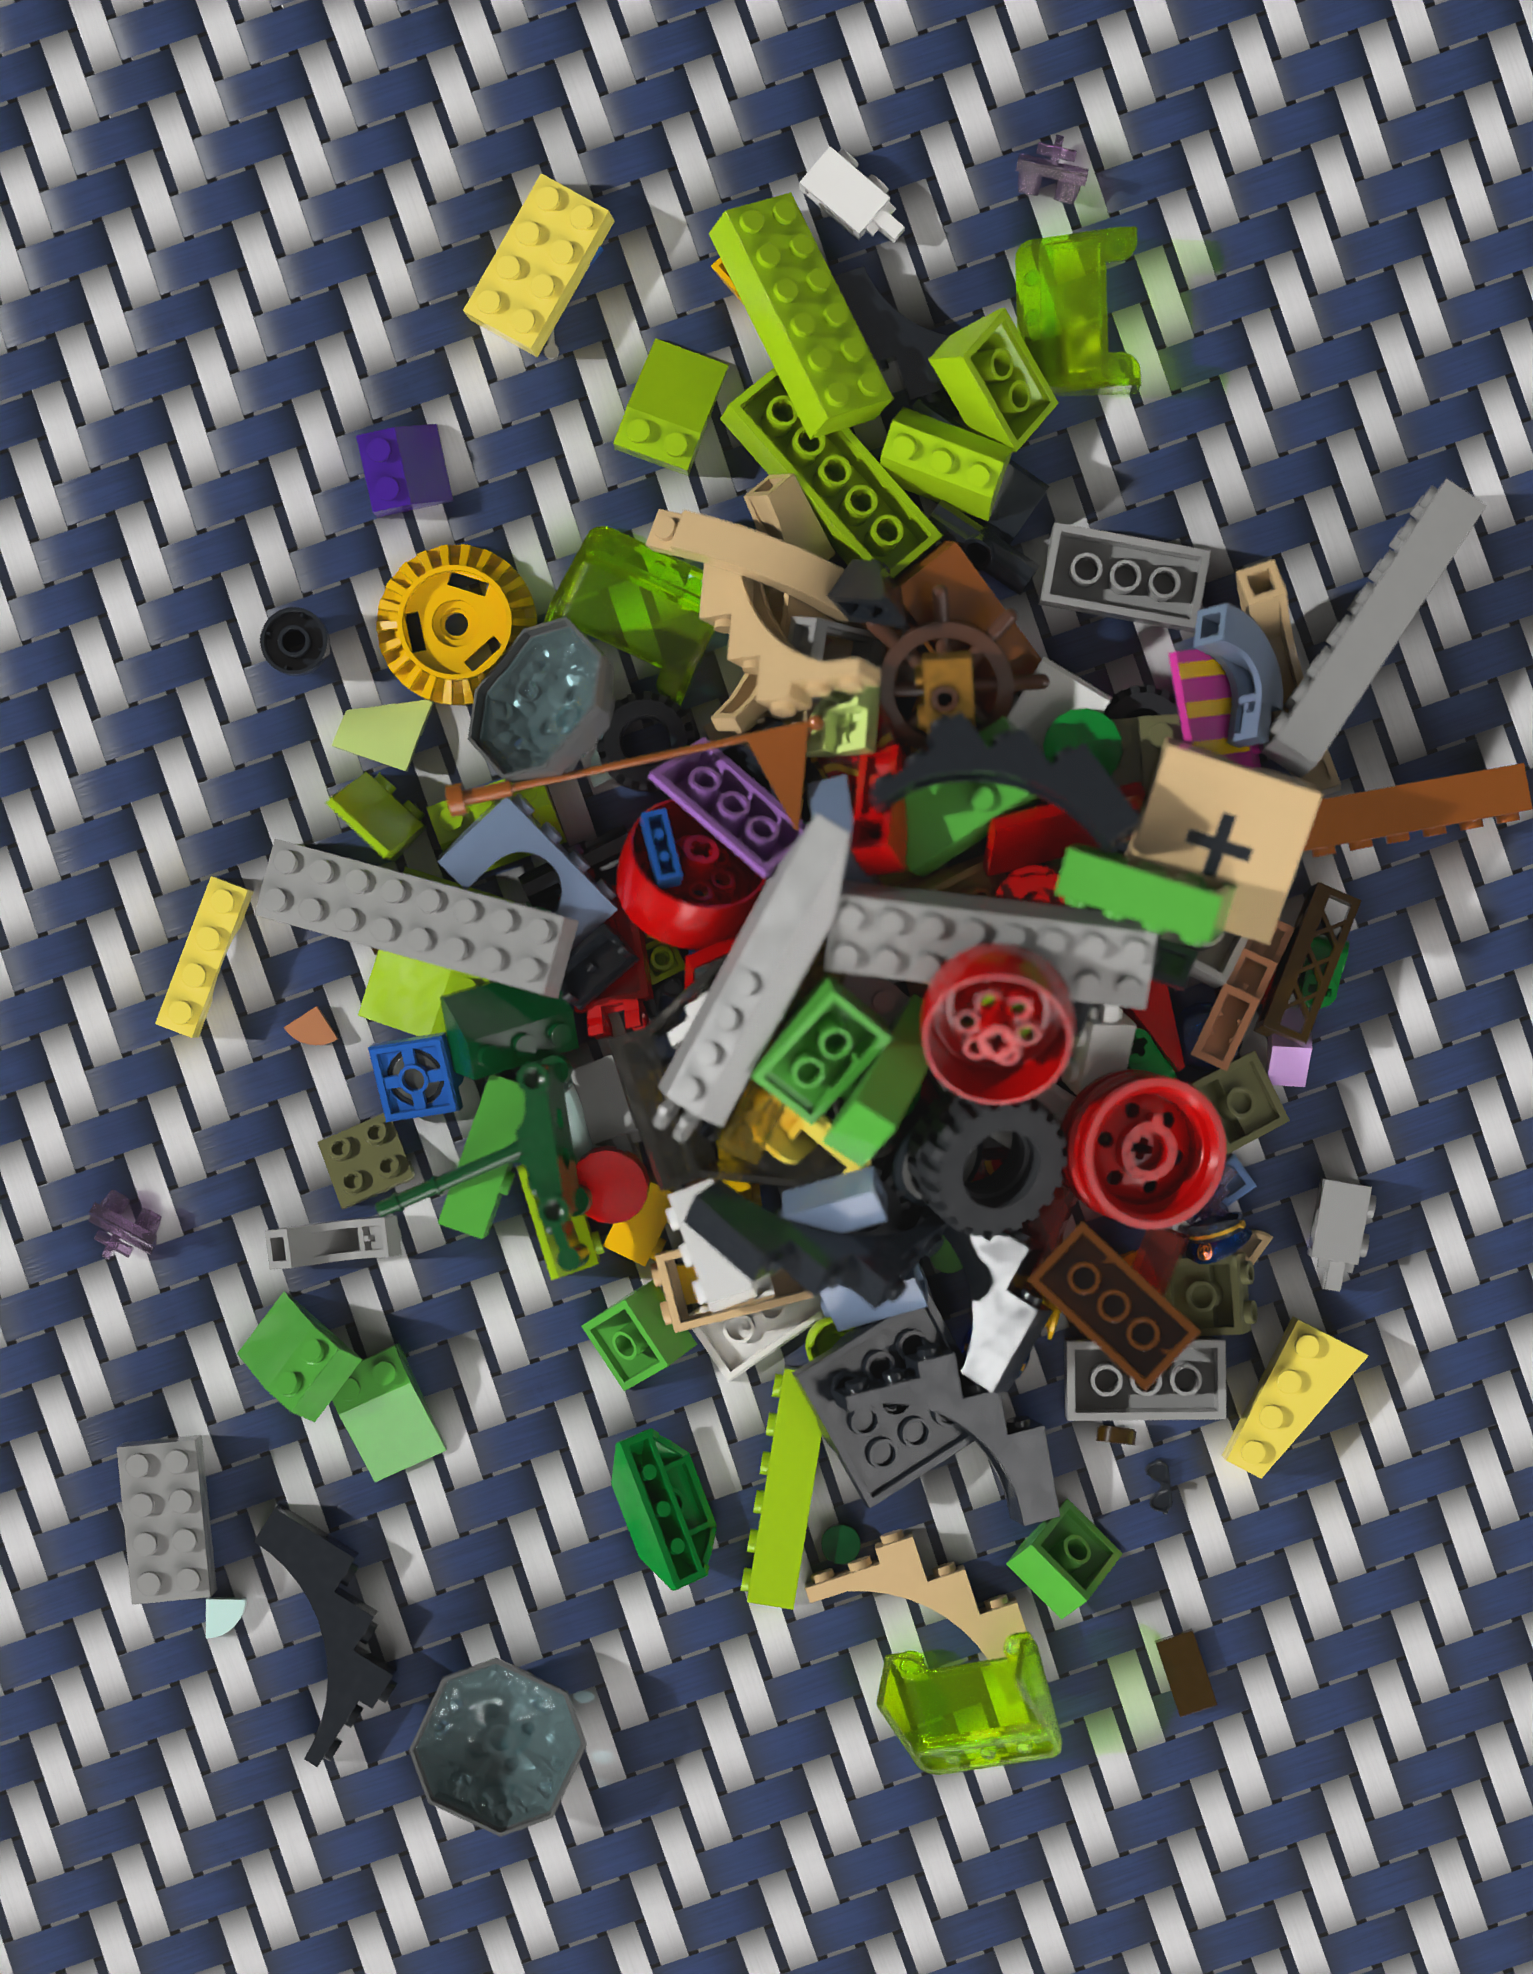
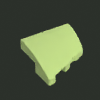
(848, 725)
(384, 732)

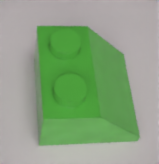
(635, 1337)
(1064, 1560)

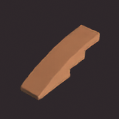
(1241, 998)

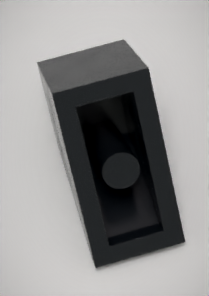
(869, 594)

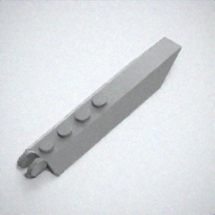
(756, 981)

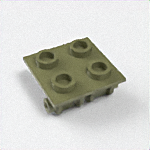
(365, 1161)

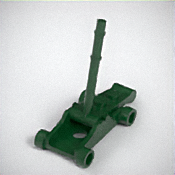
(541, 1147)

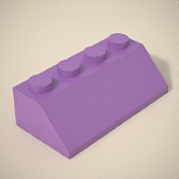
(730, 806)

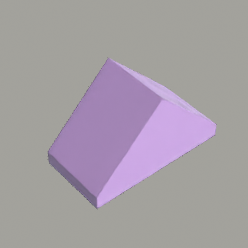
(1288, 1060)

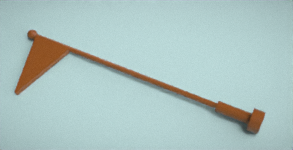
(777, 749)

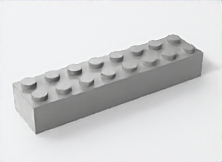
(1376, 624)
(416, 918)
(917, 930)

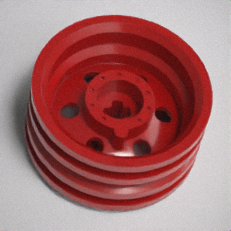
(1179, 1187)

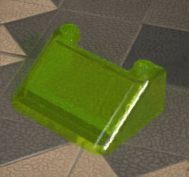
(1065, 311)
(638, 605)
(971, 1711)

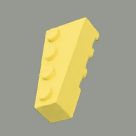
(1290, 1394)

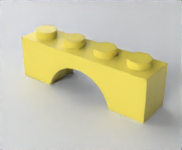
(202, 957)

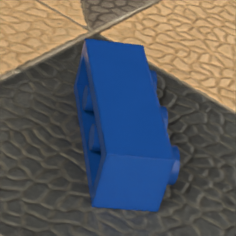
(660, 849)

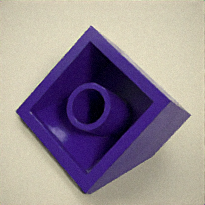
(404, 469)

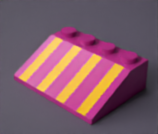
(1205, 706)

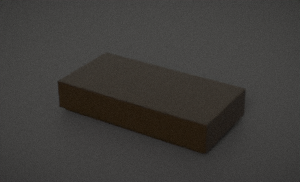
(1186, 1672)

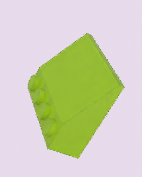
(408, 991)

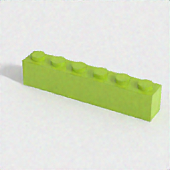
(786, 1497)

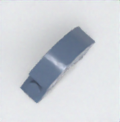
(1250, 667)
(835, 800)

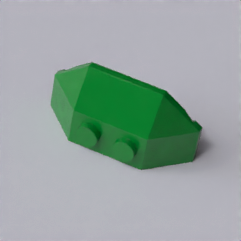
(664, 1507)

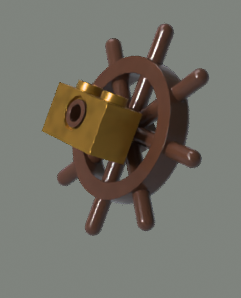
(947, 676)

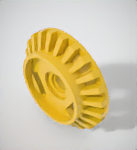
(423, 588)

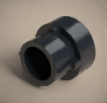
(316, 641)

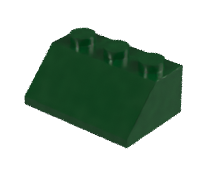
(504, 1028)

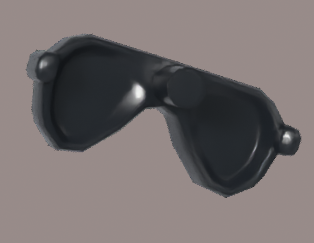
(671, 988)
(1162, 1498)

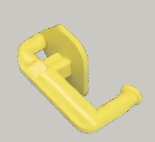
(796, 1138)

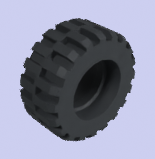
(1009, 1193)

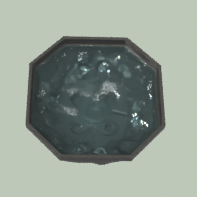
(543, 703)
(498, 1747)

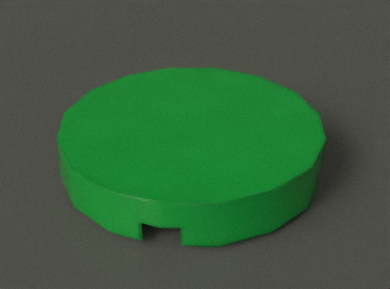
(1086, 727)

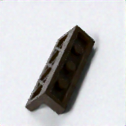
(1293, 959)

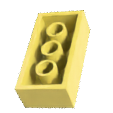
(539, 265)

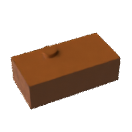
(968, 601)

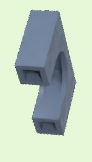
(510, 829)
(843, 1206)

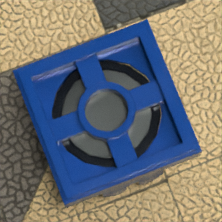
(413, 1075)

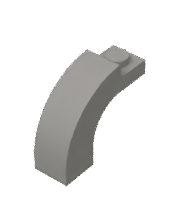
(333, 1241)

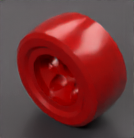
(675, 912)
(972, 1056)

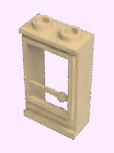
(675, 1311)

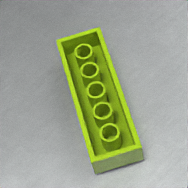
(800, 315)
(845, 485)

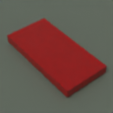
(1041, 834)

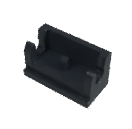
(596, 965)

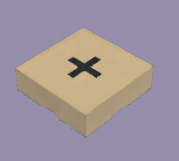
(1229, 828)

